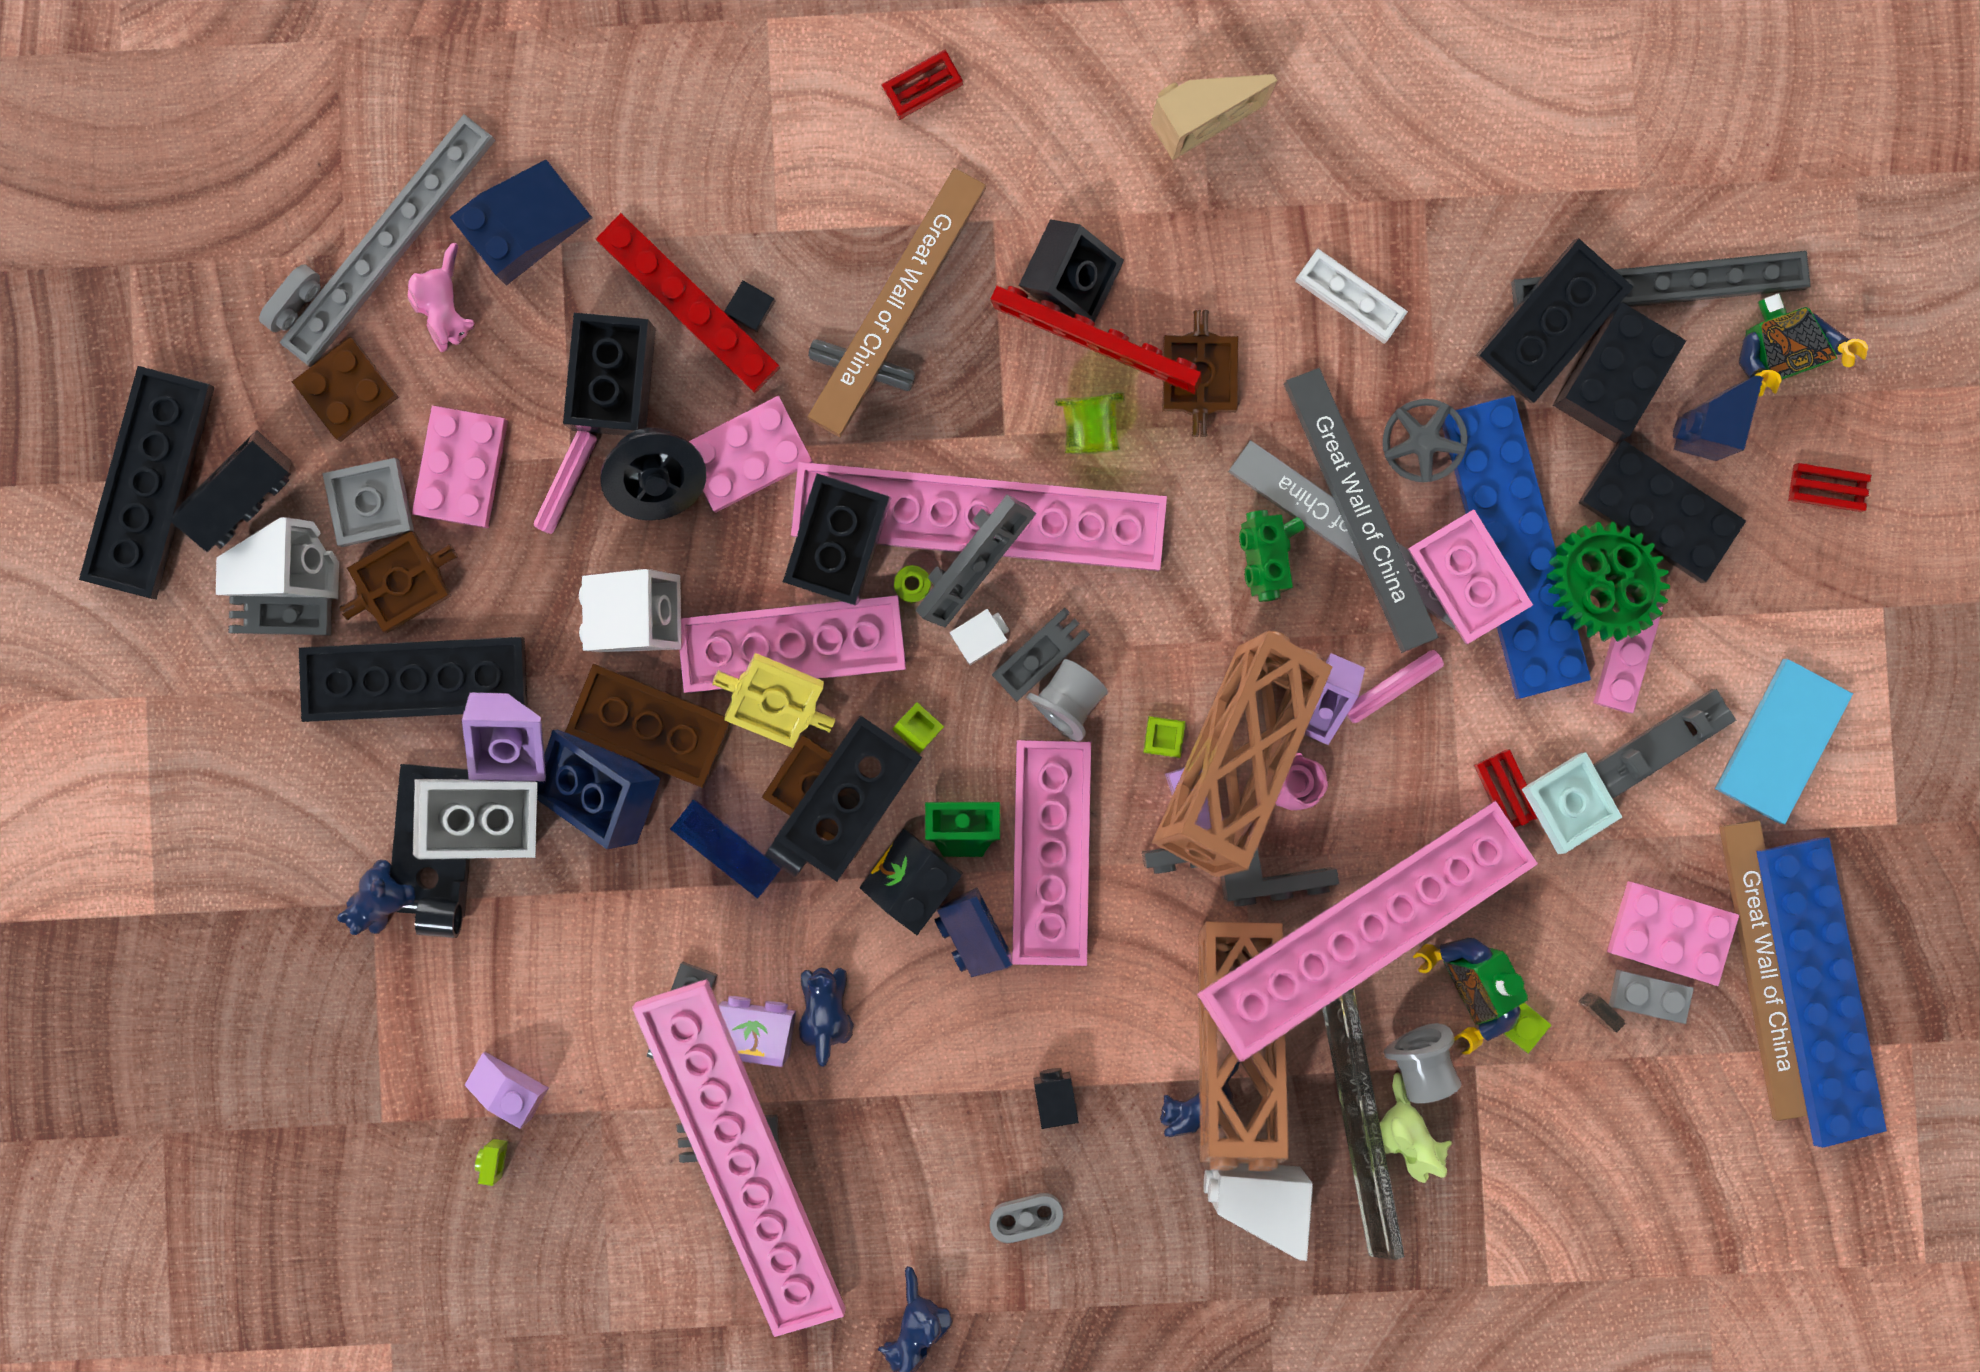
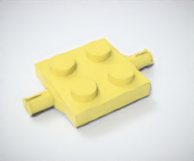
(774, 700)

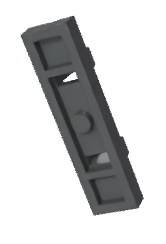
(975, 561)
(1663, 742)

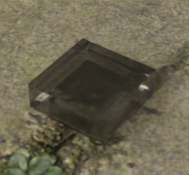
(1602, 1012)

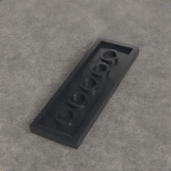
(146, 482)
(407, 677)

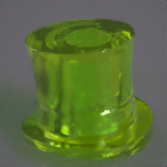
(1091, 423)

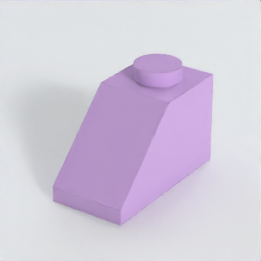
(1336, 699)
(505, 1090)

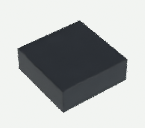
(749, 306)

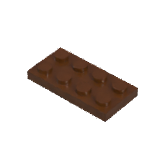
(648, 725)

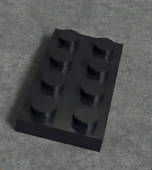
(1554, 320)
(1670, 512)

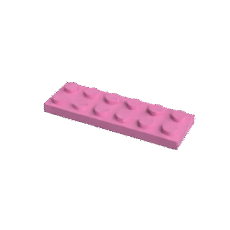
(813, 639)
(1051, 853)

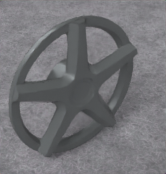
(1424, 440)

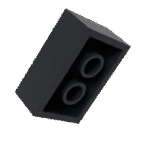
(1619, 373)
(609, 374)
(233, 492)
(837, 539)

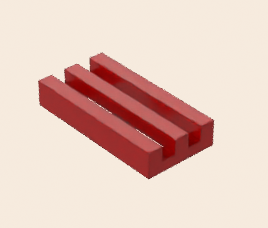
(928, 97)
(1859, 491)
(1517, 777)

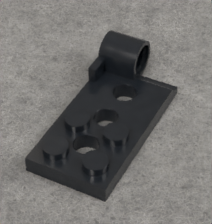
(798, 838)
(438, 908)

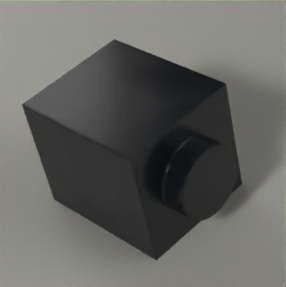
(1055, 1098)

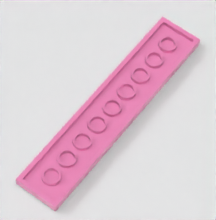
(1067, 526)
(1366, 931)
(739, 1157)

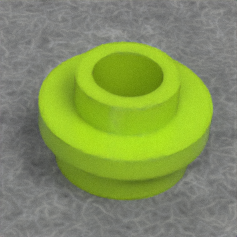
(915, 595)

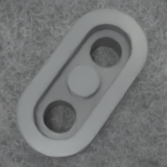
(282, 308)
(1027, 1221)

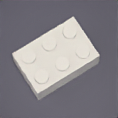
(474, 819)

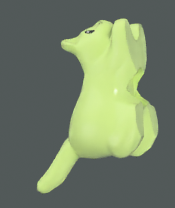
(1407, 1134)

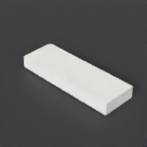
(1351, 296)

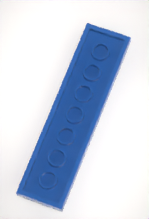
(1504, 491)
(1821, 992)

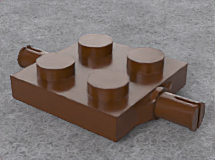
(1218, 363)
(398, 582)

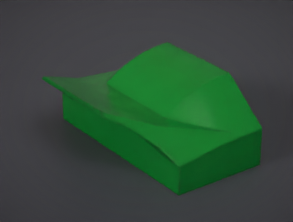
(962, 827)

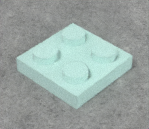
(1572, 803)

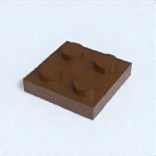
(345, 389)

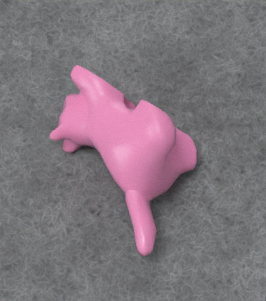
(433, 296)

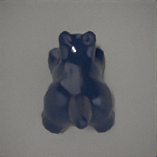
(375, 900)
(824, 1018)
(1185, 1116)
(921, 1327)

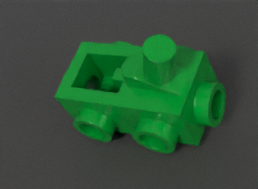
(1266, 552)

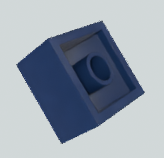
(1719, 424)

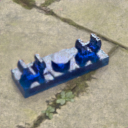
(725, 848)

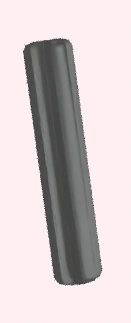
(888, 374)

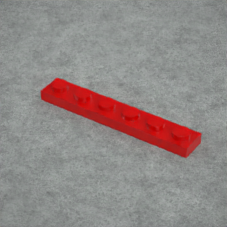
(687, 303)
(1110, 344)

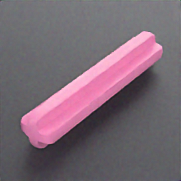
(565, 481)
(1395, 685)

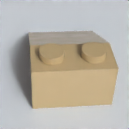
(1205, 107)

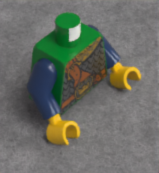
(1792, 344)
(1485, 983)

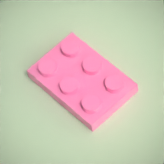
(749, 453)
(459, 467)
(1470, 577)
(1673, 933)

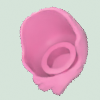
(1303, 784)

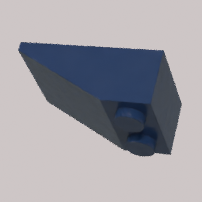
(521, 220)
(596, 790)
(974, 934)

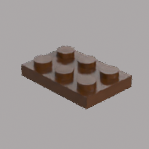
(797, 777)

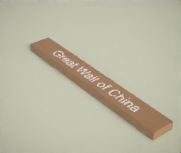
(896, 302)
(1762, 970)

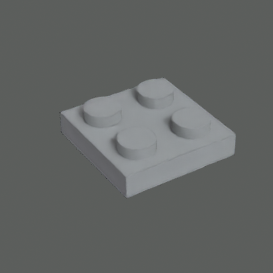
(368, 502)

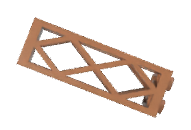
(1255, 665)
(1229, 1152)

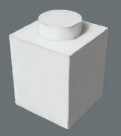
(980, 635)

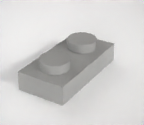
(1651, 996)

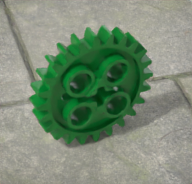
(1608, 581)

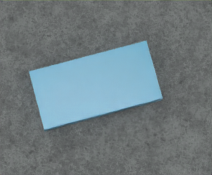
(1783, 741)

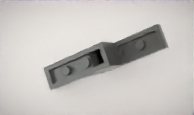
(1248, 884)

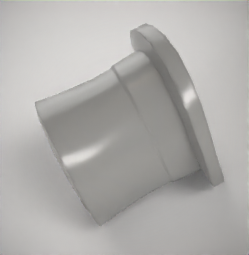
(1069, 699)
(1426, 1063)

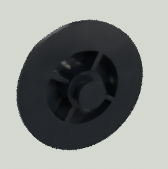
(653, 475)

